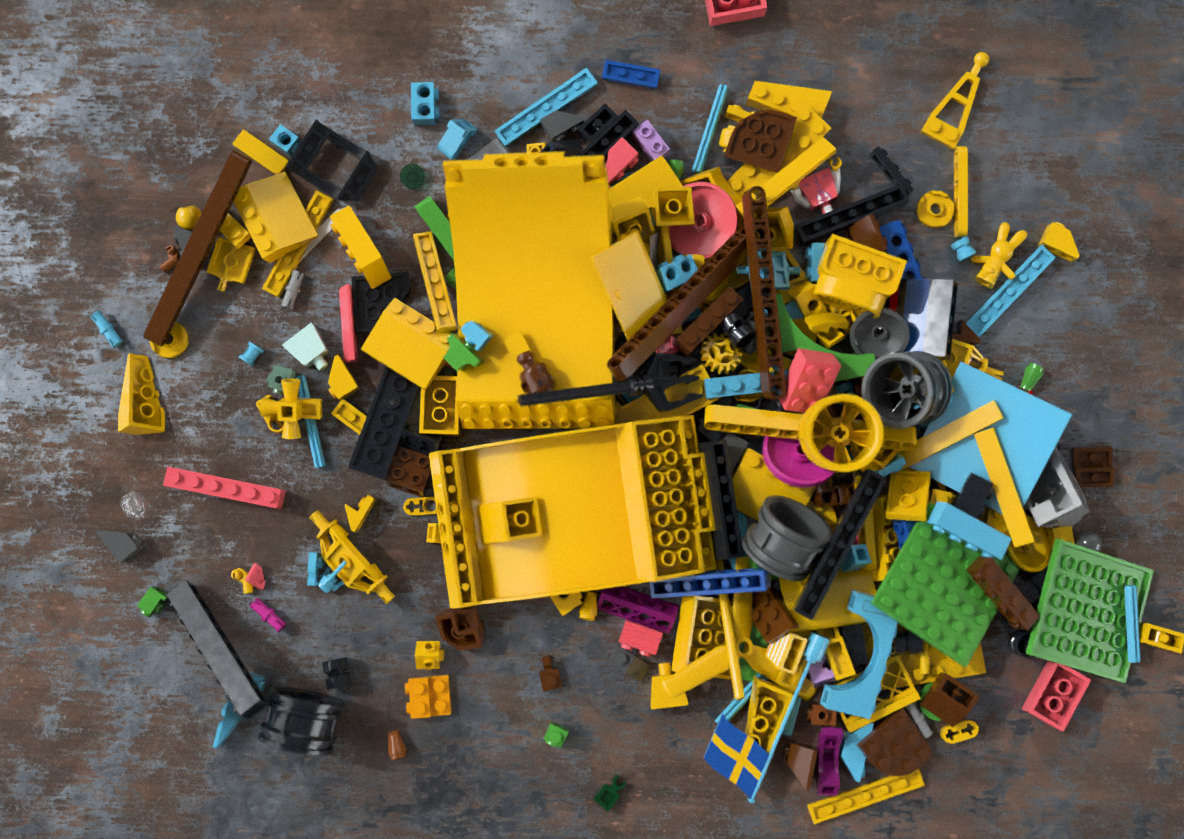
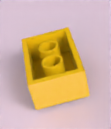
(439, 408)

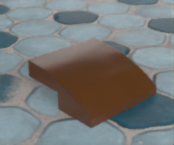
(1093, 466)

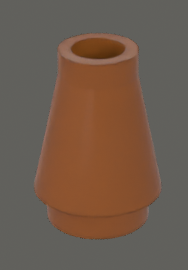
(396, 746)

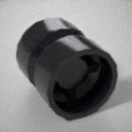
(737, 330)
(771, 405)
(906, 642)
(1018, 643)
(337, 680)

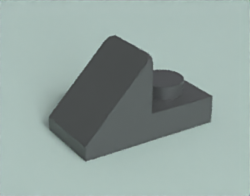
(628, 663)

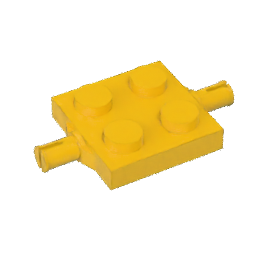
(230, 262)

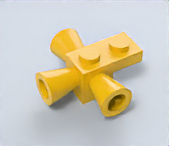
(291, 408)

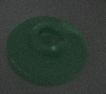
(412, 176)

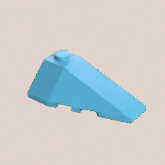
(231, 719)

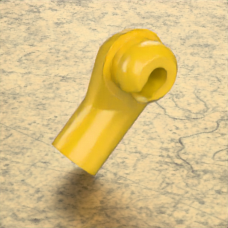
(240, 574)

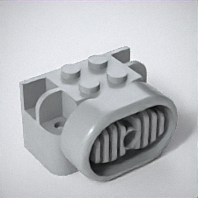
(1065, 507)

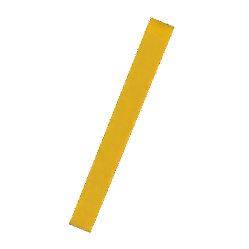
(787, 426)

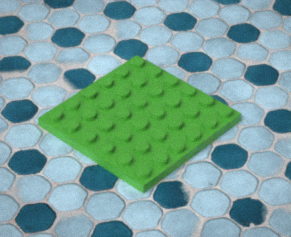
(936, 595)
(1085, 610)

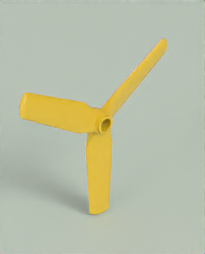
(717, 659)

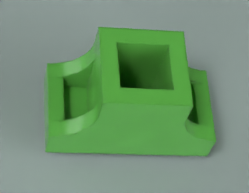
(461, 353)

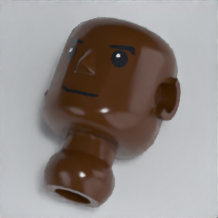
(535, 376)

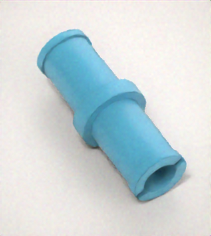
(106, 329)

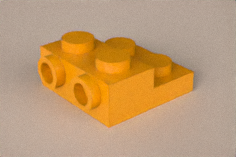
(428, 696)

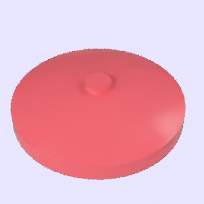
(713, 221)

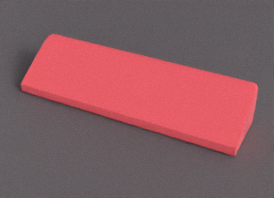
(349, 337)

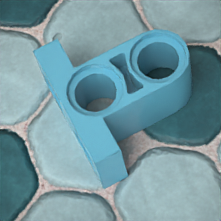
(456, 137)

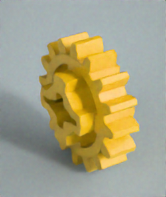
(720, 354)

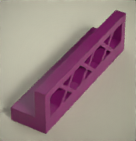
(639, 604)

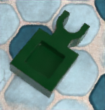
(607, 795)

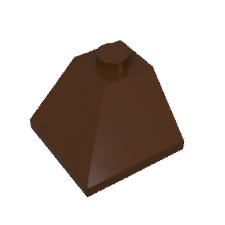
(801, 761)

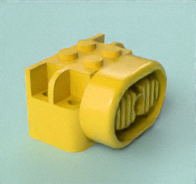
(856, 276)

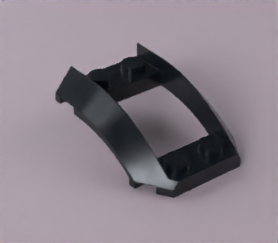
(310, 147)

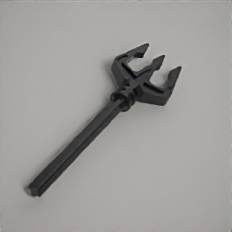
(651, 384)

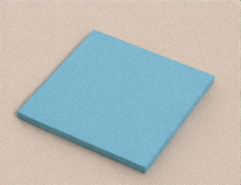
(1025, 434)

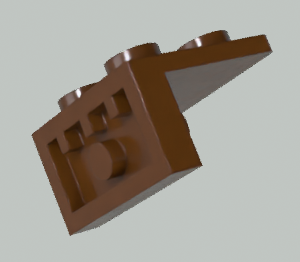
(409, 472)

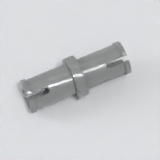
(292, 290)
(918, 720)

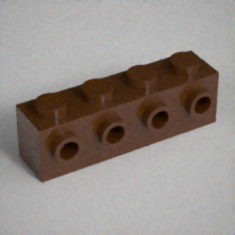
(1003, 593)

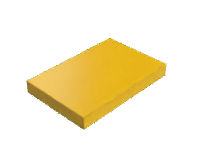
(908, 495)

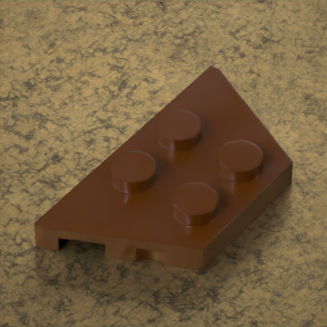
(771, 616)

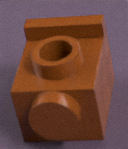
(813, 712)

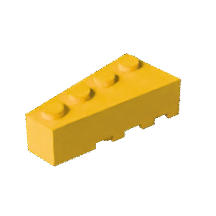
(359, 247)
(766, 711)

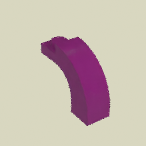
(827, 761)

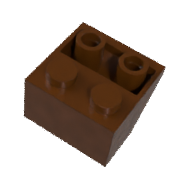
(867, 233)
(949, 699)

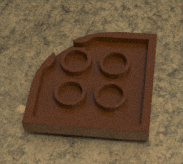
(762, 139)
(896, 746)

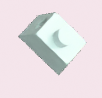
(308, 347)

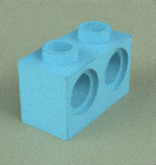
(420, 104)
(675, 271)

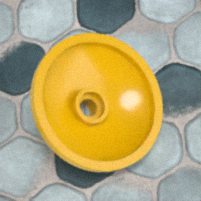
(1034, 555)

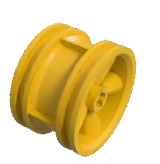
(870, 439)

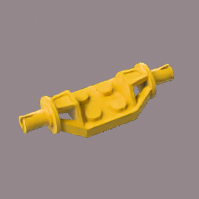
(964, 353)
(356, 566)

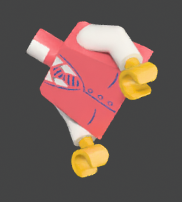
(819, 189)

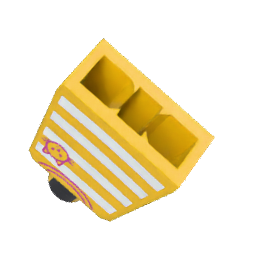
(786, 652)

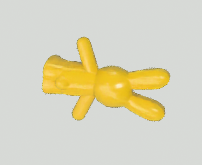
(1000, 253)

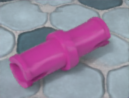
(268, 615)

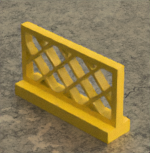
(885, 706)

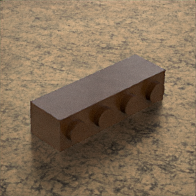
(708, 321)

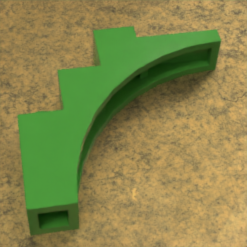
(792, 339)

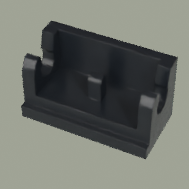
(420, 442)

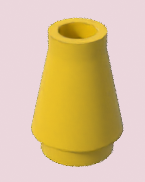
(588, 609)

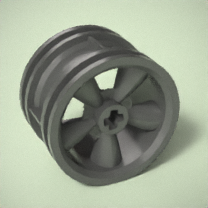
(934, 379)
(786, 538)

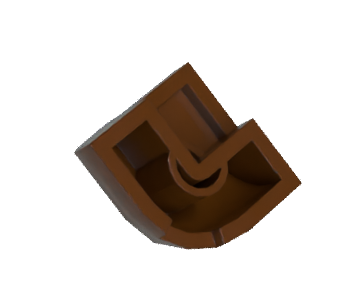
(461, 627)

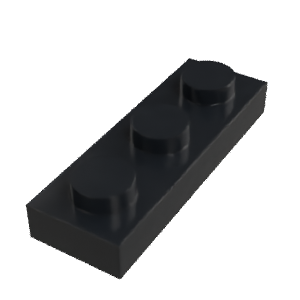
(890, 170)

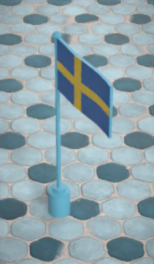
(739, 755)

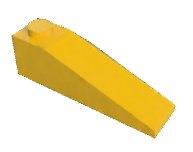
(139, 402)

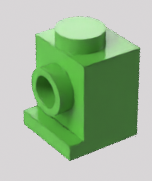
(153, 601)
(555, 735)

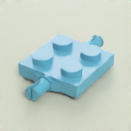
(780, 267)

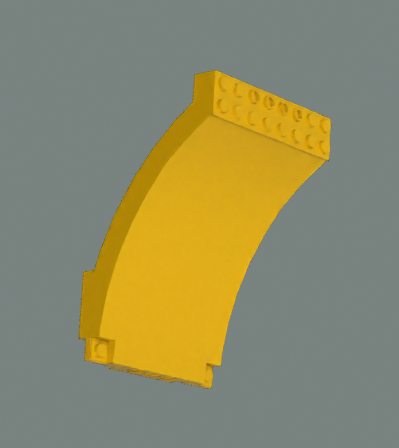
(526, 266)
(573, 511)

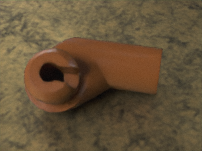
(173, 258)

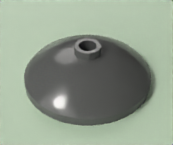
(891, 340)

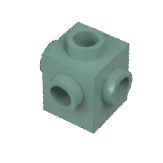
(275, 377)

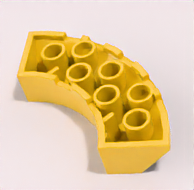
(779, 219)

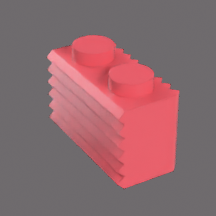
(640, 637)

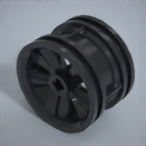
(301, 720)

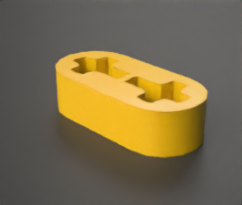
(960, 736)

